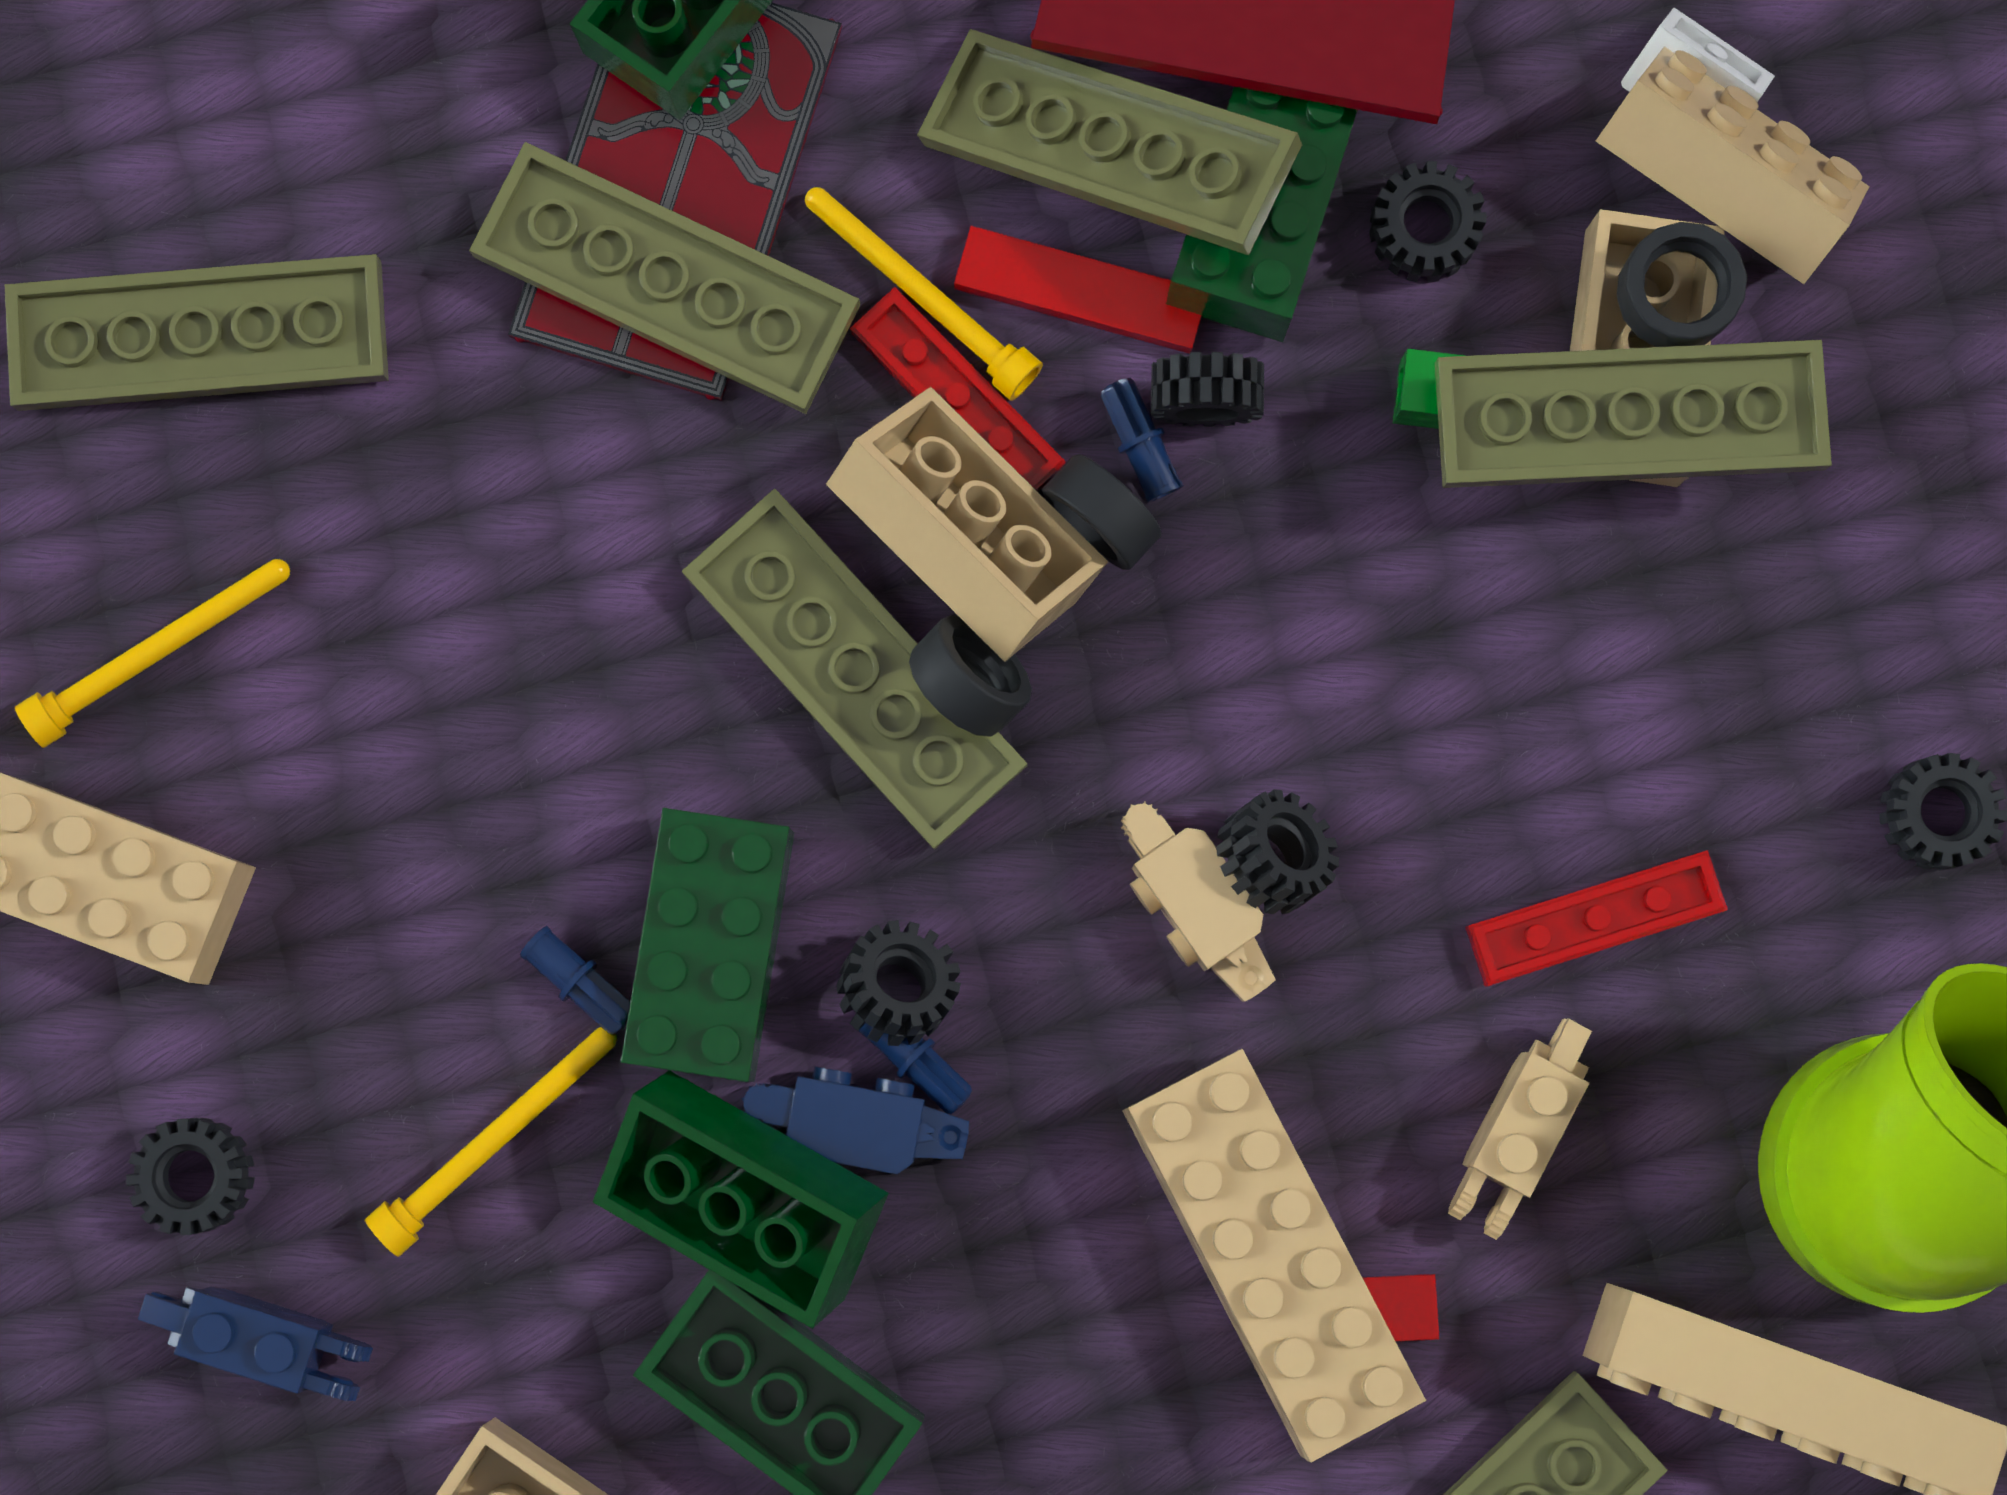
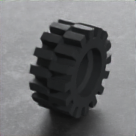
(1434, 186)
(1207, 389)
(1979, 802)
(1259, 868)
(920, 959)
(153, 1166)

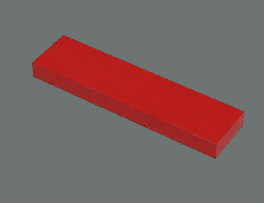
(1074, 289)
(924, 359)
(1596, 918)

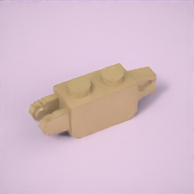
(1188, 886)
(1524, 1125)

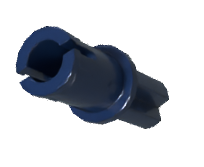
(1140, 439)
(577, 980)
(925, 1070)

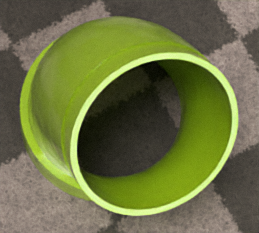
(1886, 1163)

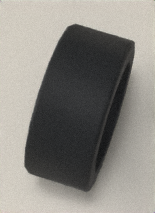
(1702, 243)
(1102, 511)
(968, 678)

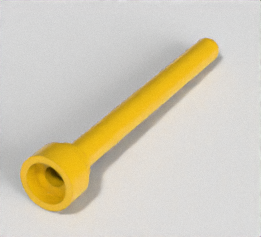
(1010, 367)
(50, 714)
(398, 1223)

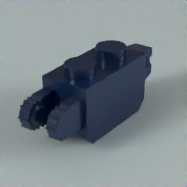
(859, 1125)
(254, 1339)

